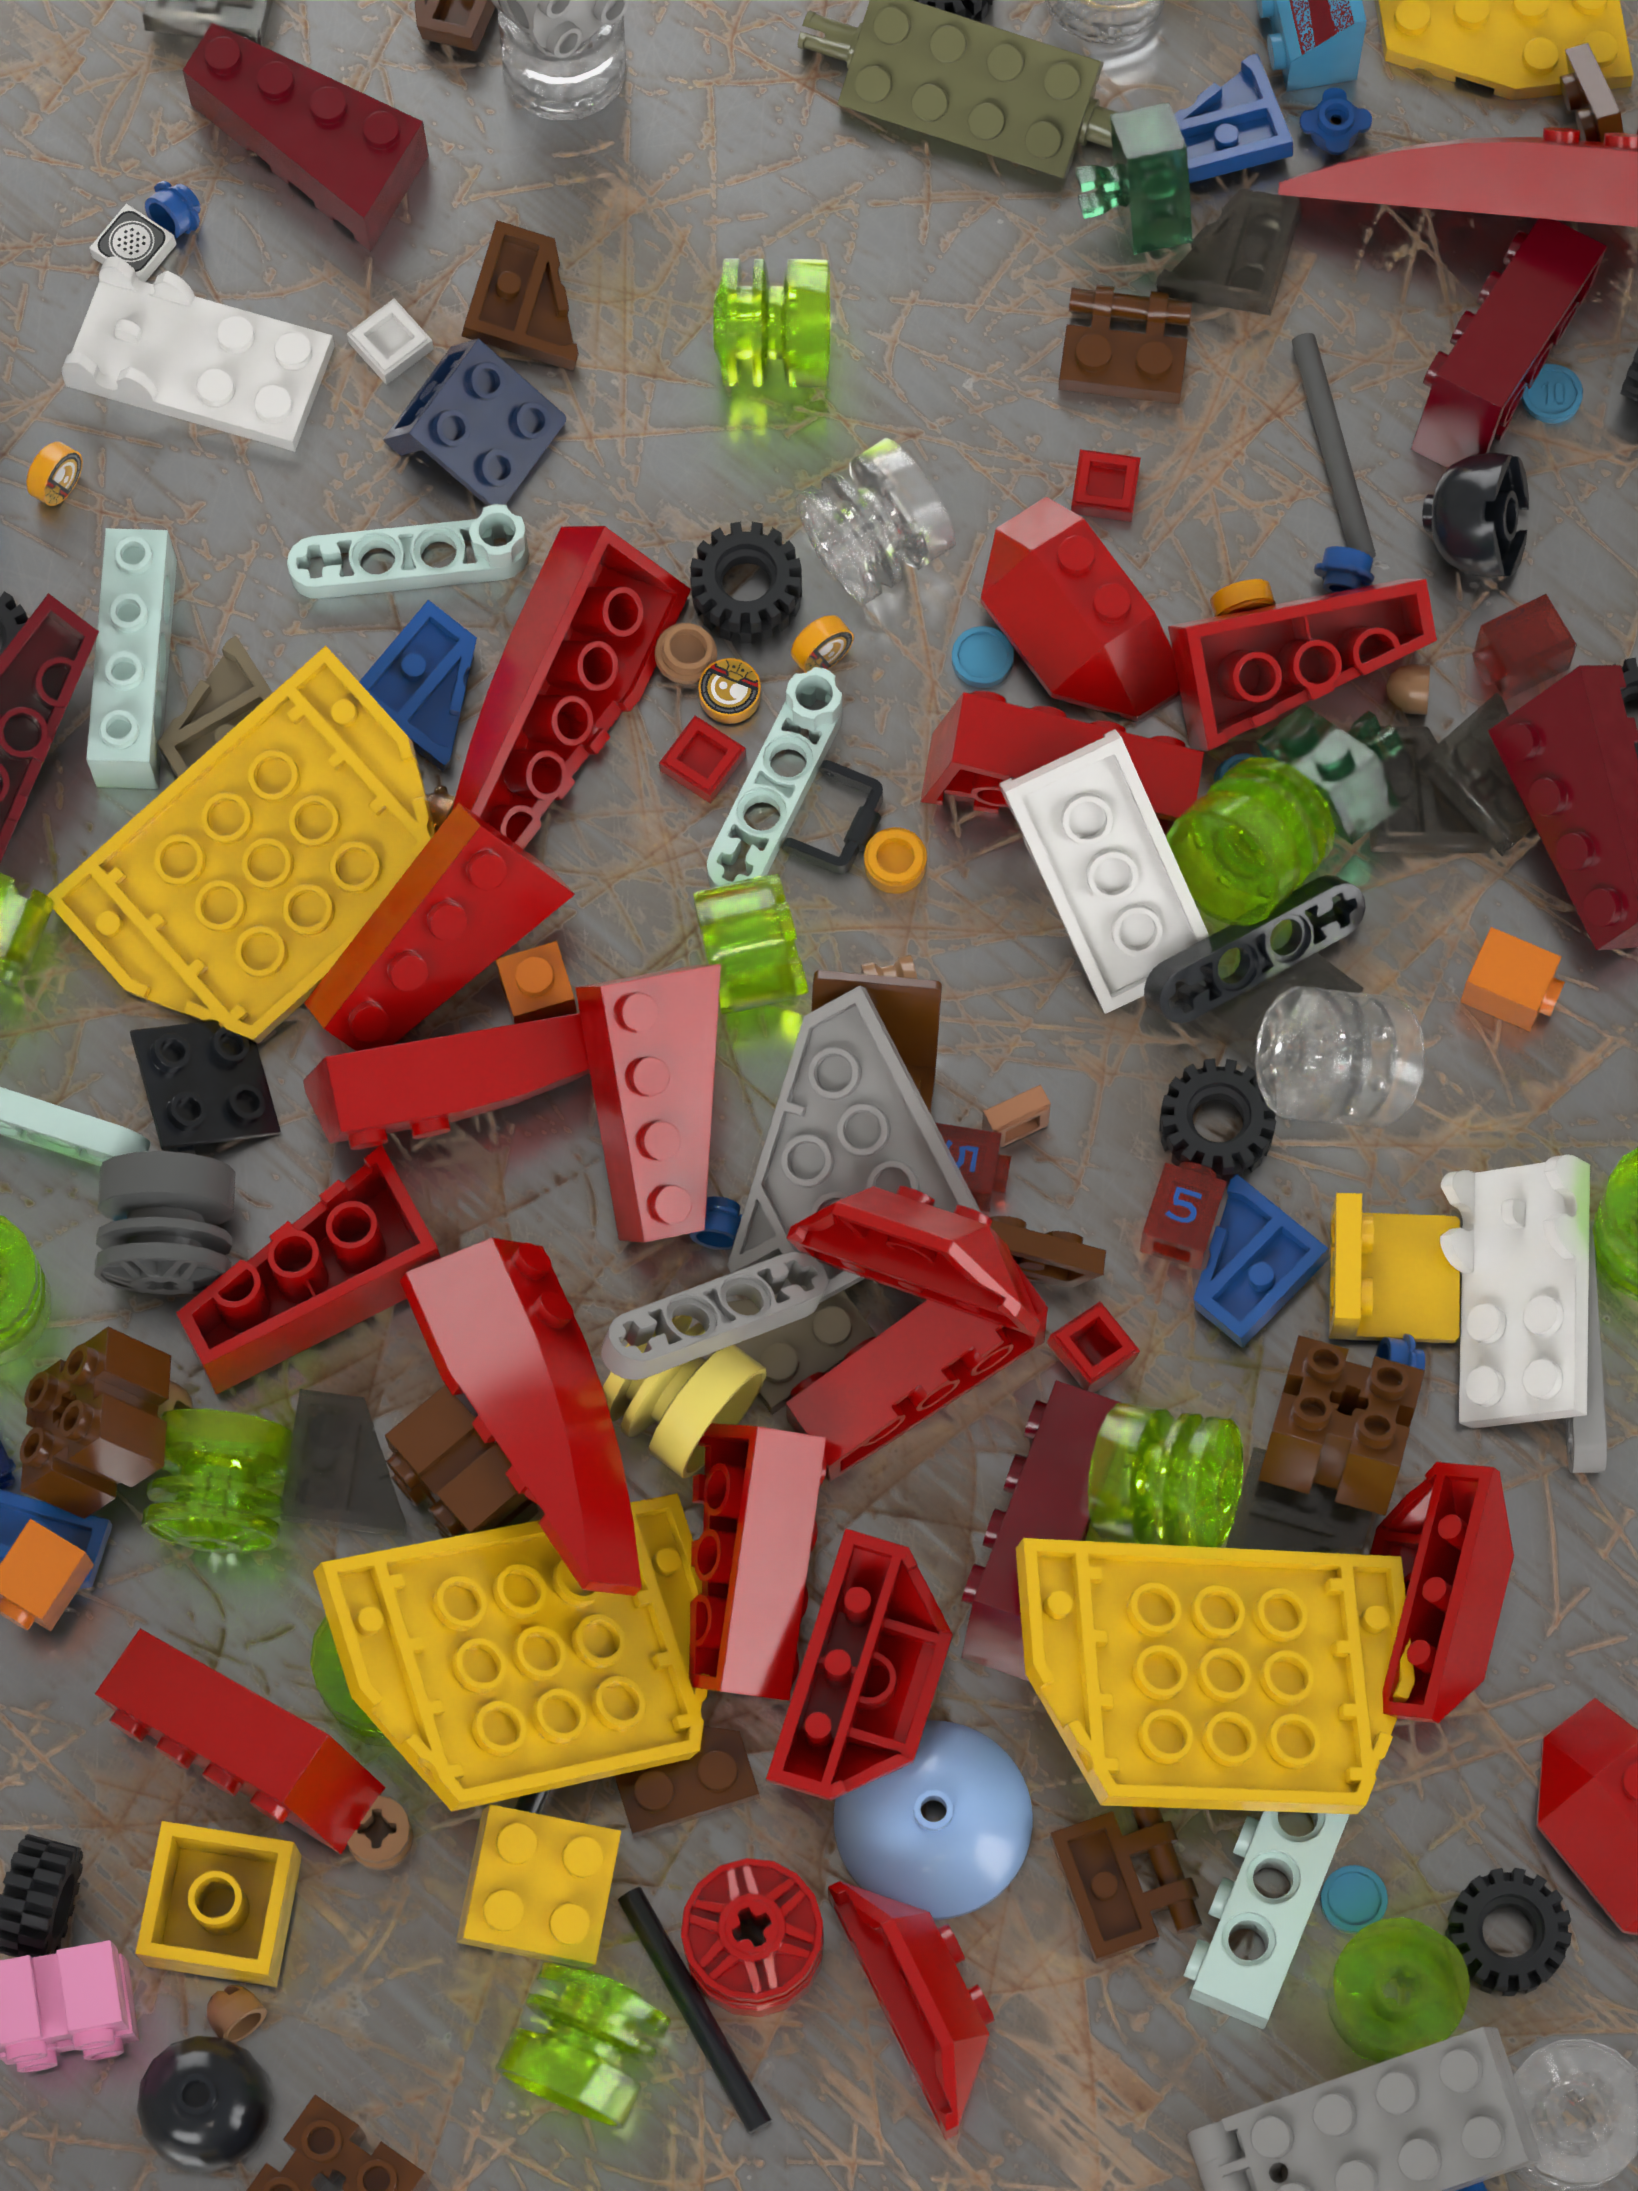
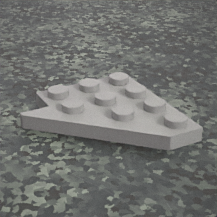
(839, 1128)

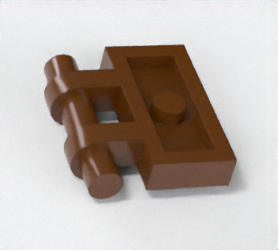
(1124, 361)
(1106, 1886)

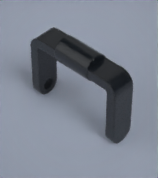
(860, 830)

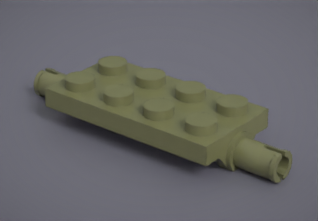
(966, 82)

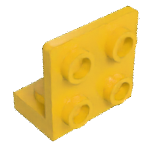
(1390, 1275)

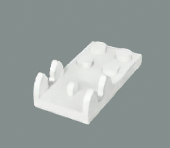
(196, 358)
(1106, 866)
(1522, 1290)

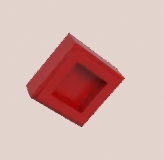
(1105, 485)
(702, 759)

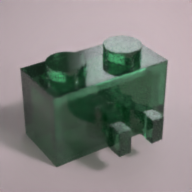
(1146, 180)
(1340, 765)

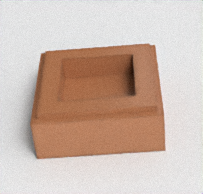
(1018, 1115)

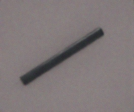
(694, 2010)

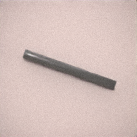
(1332, 443)

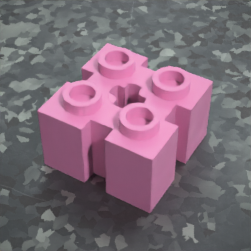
(64, 2005)

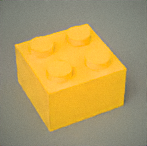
(538, 1886)
(219, 1904)

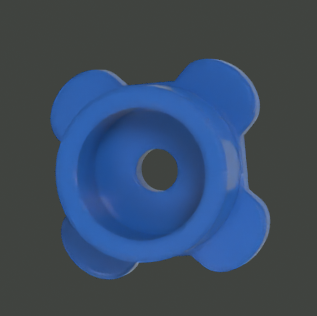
(1331, 137)

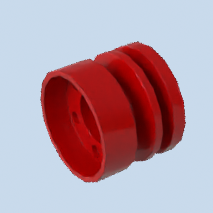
(736, 1973)

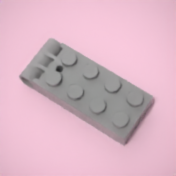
(1400, 2125)

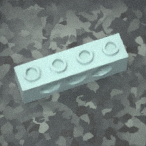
(131, 658)
(1251, 1986)

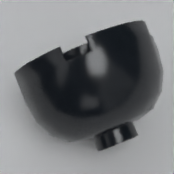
(1478, 514)
(205, 2104)

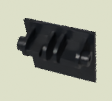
(203, 1085)

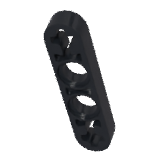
(1257, 957)

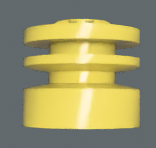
(686, 1401)

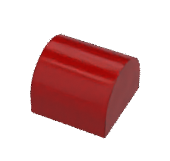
(1093, 1348)

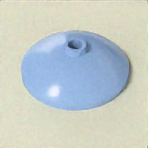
(947, 1863)

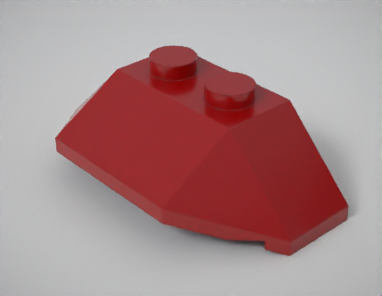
(1077, 614)
(921, 1252)
(1455, 1582)
(863, 1673)
(1592, 1806)
(920, 1994)

